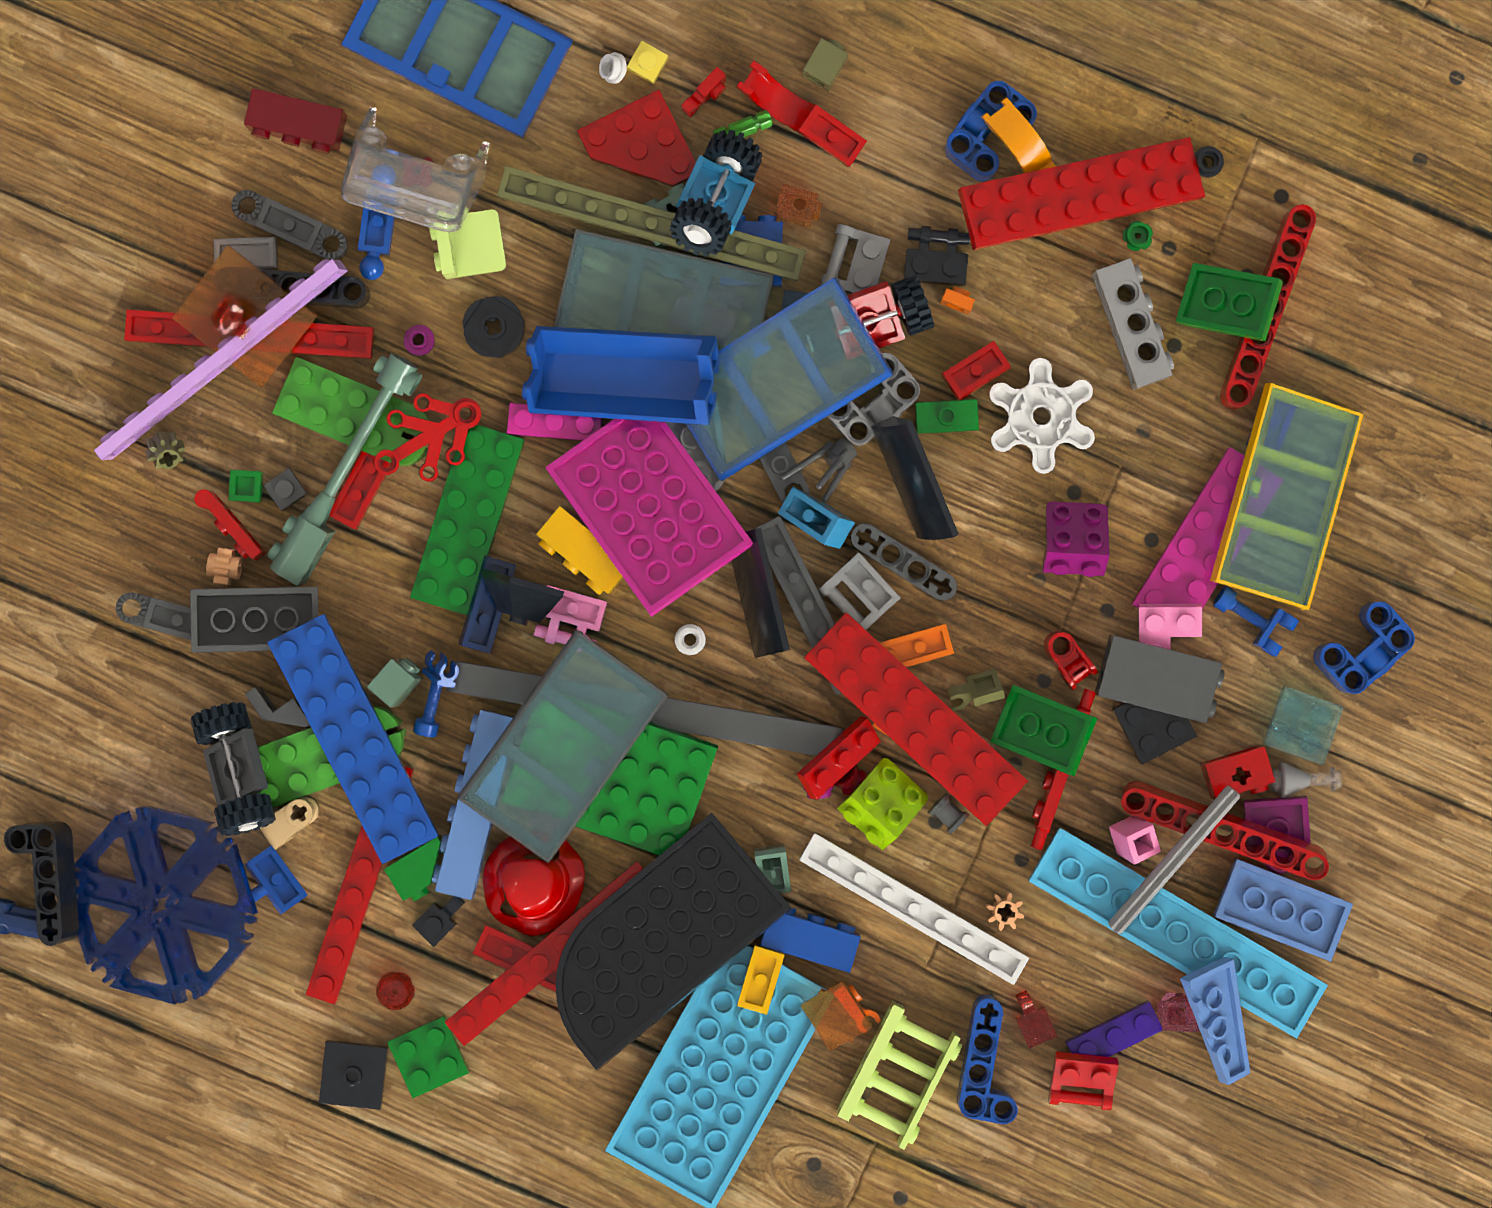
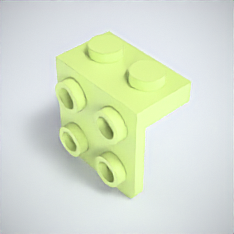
(471, 249)

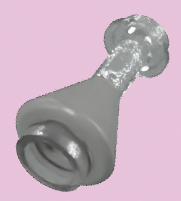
(1292, 780)

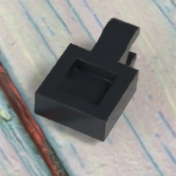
(437, 921)

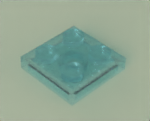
(1303, 725)

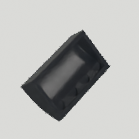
(914, 479)
(760, 598)

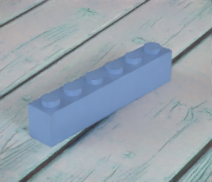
(469, 832)

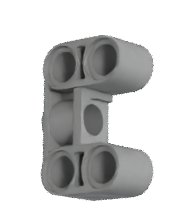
(881, 407)

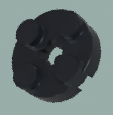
(489, 310)

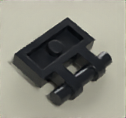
(937, 266)

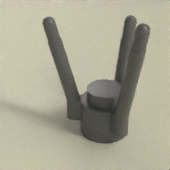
(838, 458)

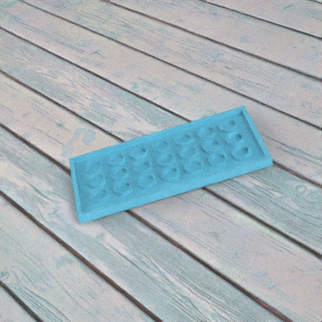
(714, 1083)

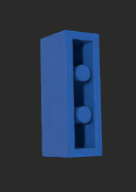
(813, 940)

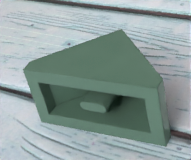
(773, 864)

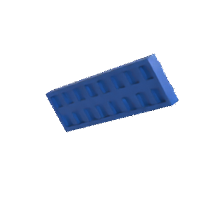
(353, 738)

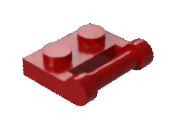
(1086, 1072)

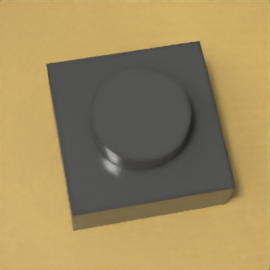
(285, 489)

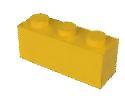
(580, 549)

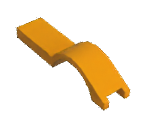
(1019, 137)

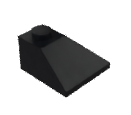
(520, 597)

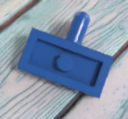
(274, 880)

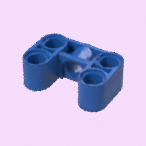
(974, 130)
(1374, 658)

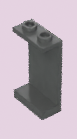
(1159, 679)

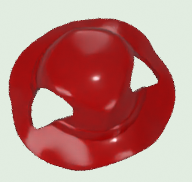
(536, 890)

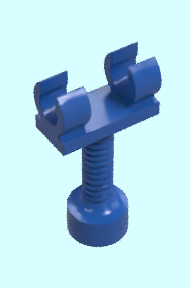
(1227, 600)
(426, 724)

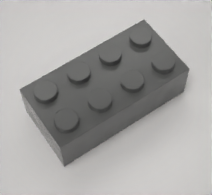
(247, 616)

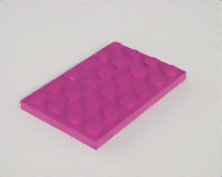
(649, 509)

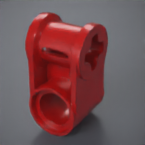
(1070, 660)

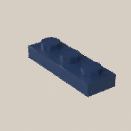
(483, 613)

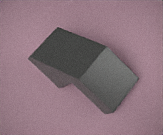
(288, 713)

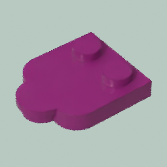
(1281, 814)

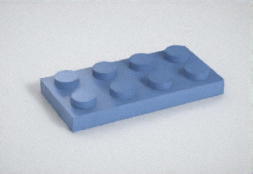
(1282, 909)

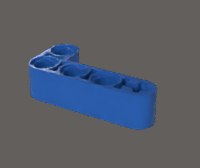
(985, 1057)

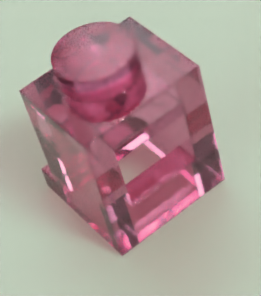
(1172, 1017)

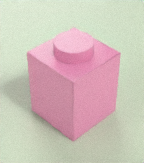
(1134, 839)

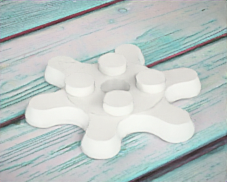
(1060, 404)

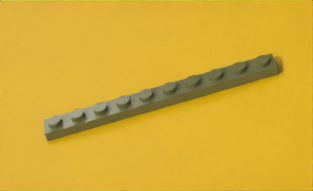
(642, 221)

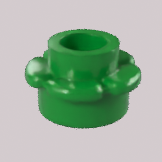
(1145, 232)

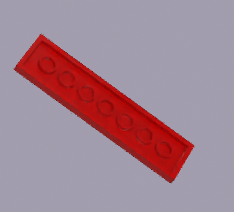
(1081, 193)
(915, 719)

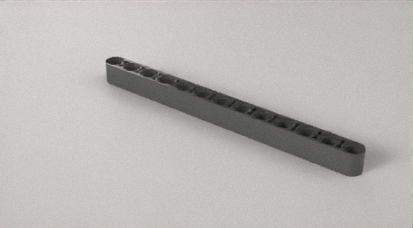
(672, 714)

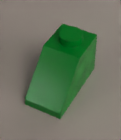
(415, 870)

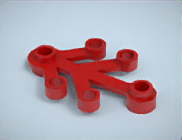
(431, 433)

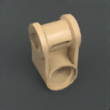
(289, 823)

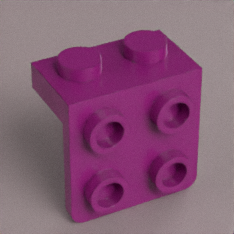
(1076, 539)

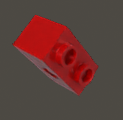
(1252, 761)

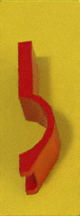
(801, 115)

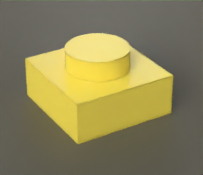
(647, 62)

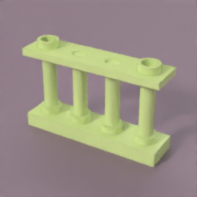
(881, 1049)

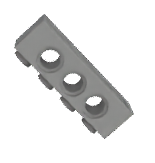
(1128, 341)

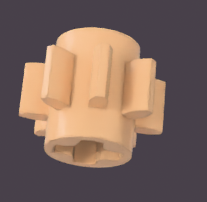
(224, 566)
(1000, 903)

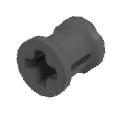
(948, 813)

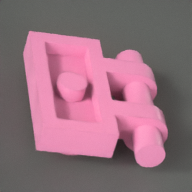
(572, 609)

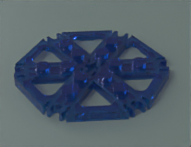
(140, 901)

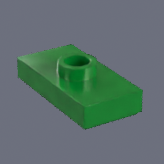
(946, 416)

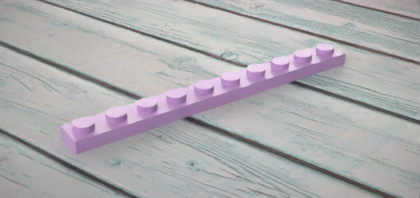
(229, 351)

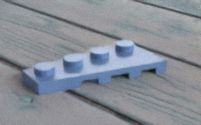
(1218, 1013)

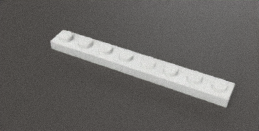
(914, 908)

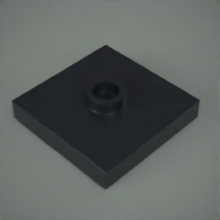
(353, 1074)

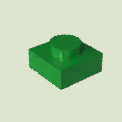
(245, 486)

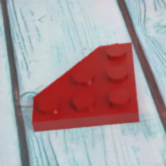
(641, 141)

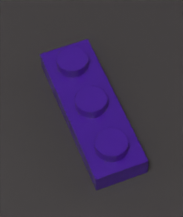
(1117, 1032)

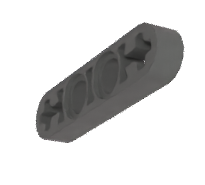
(905, 558)

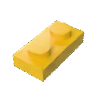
(760, 979)

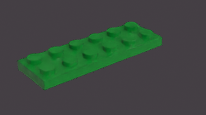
(467, 519)

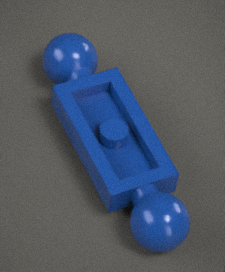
(374, 239)

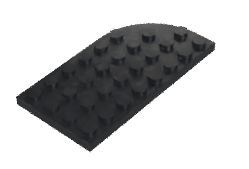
(661, 939)

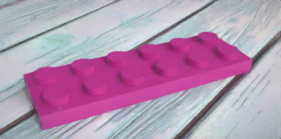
(1188, 560)

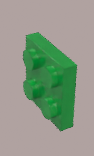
(428, 1057)

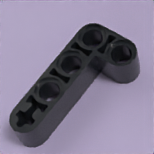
(55, 920)

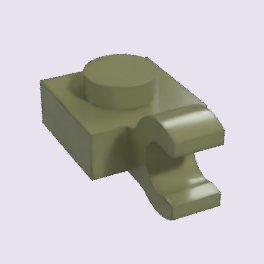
(980, 688)

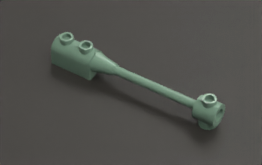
(308, 533)

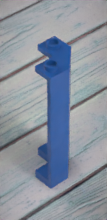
(622, 375)

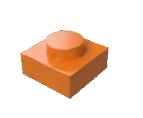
(958, 300)

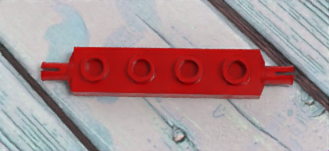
(1054, 784)

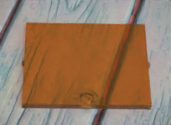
(254, 290)

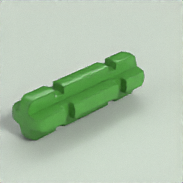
(749, 125)

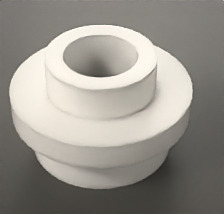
(613, 67)
(682, 646)

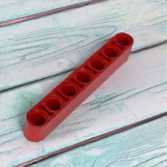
(1289, 268)
(1233, 842)

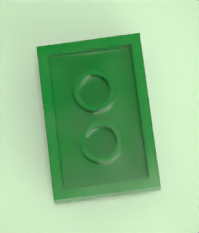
(1229, 301)
(1043, 730)

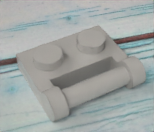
(866, 262)
(866, 585)

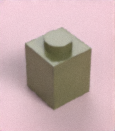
(825, 63)

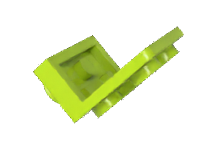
(883, 804)

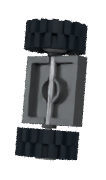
(234, 768)

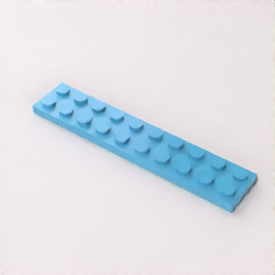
(1177, 931)

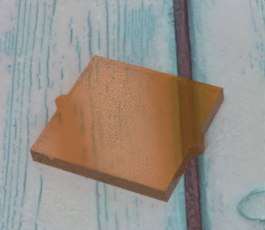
(836, 1015)

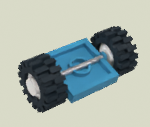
(716, 193)

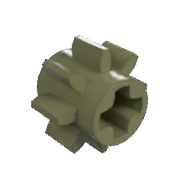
(165, 450)

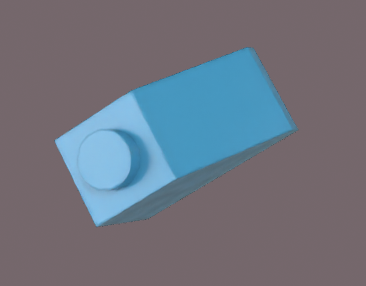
(816, 518)

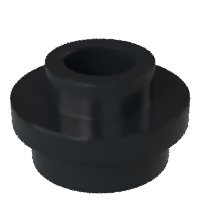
(1216, 157)

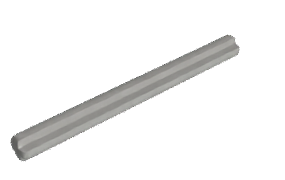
(1174, 859)

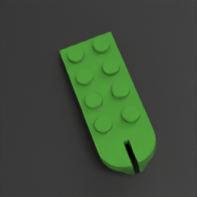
(338, 407)
(299, 766)

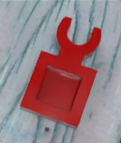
(711, 87)

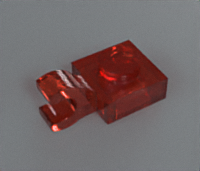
(228, 317)
(1035, 1023)

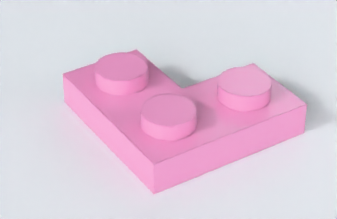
(1165, 621)

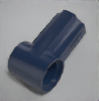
(17, 919)

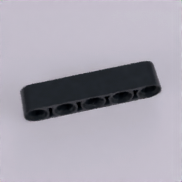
(338, 292)

